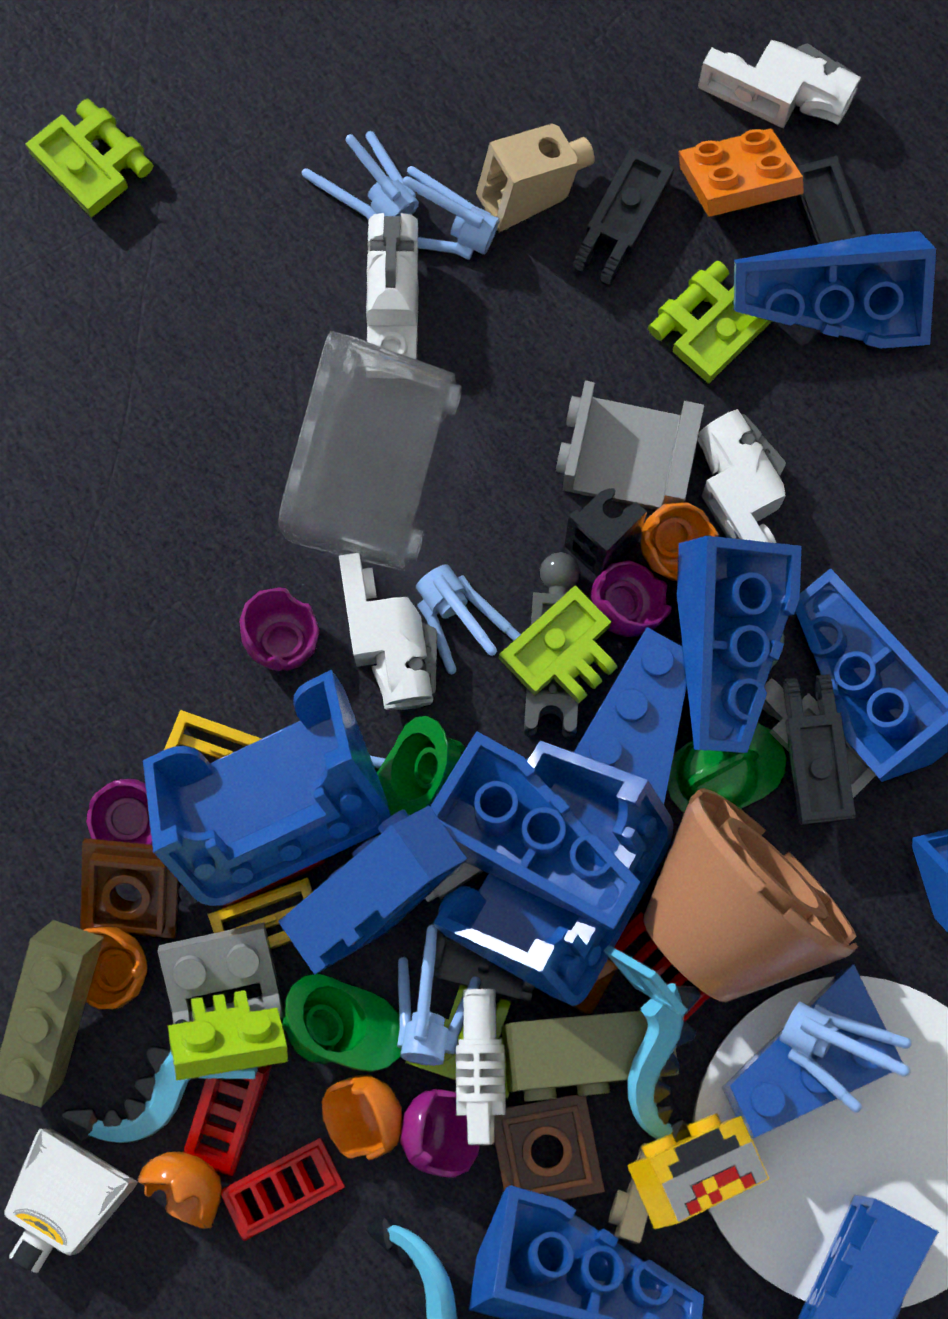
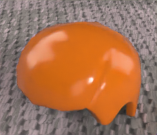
(668, 528)
(118, 970)
(362, 1116)
(189, 1187)

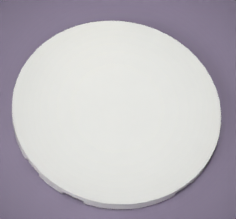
(830, 1154)

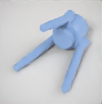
(389, 192)
(472, 225)
(447, 595)
(814, 1032)
(424, 1035)

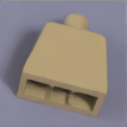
(530, 173)

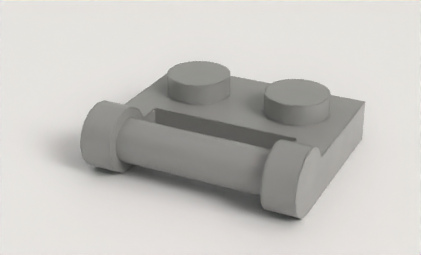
(219, 964)

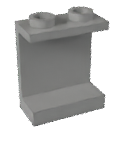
(629, 449)

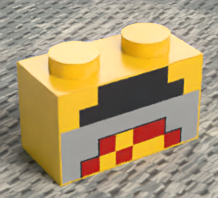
(697, 1171)

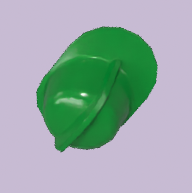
(418, 765)
(735, 776)
(341, 1024)

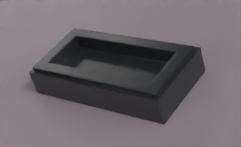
(828, 203)

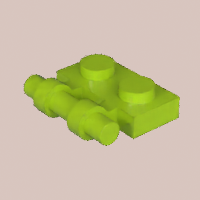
(79, 166)
(718, 335)

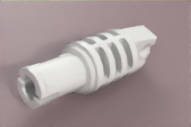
(480, 1067)

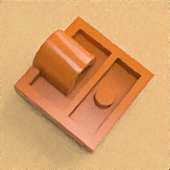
(740, 172)

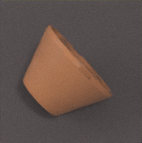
(737, 908)

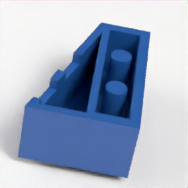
(641, 713)
(374, 888)
(777, 1090)
(869, 1263)

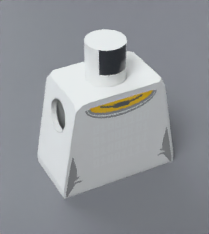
(62, 1198)

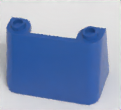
(267, 805)
(536, 937)

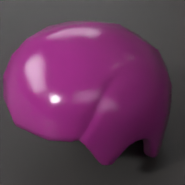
(630, 598)
(278, 629)
(120, 813)
(436, 1136)

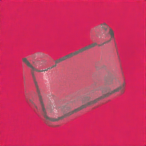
(365, 452)

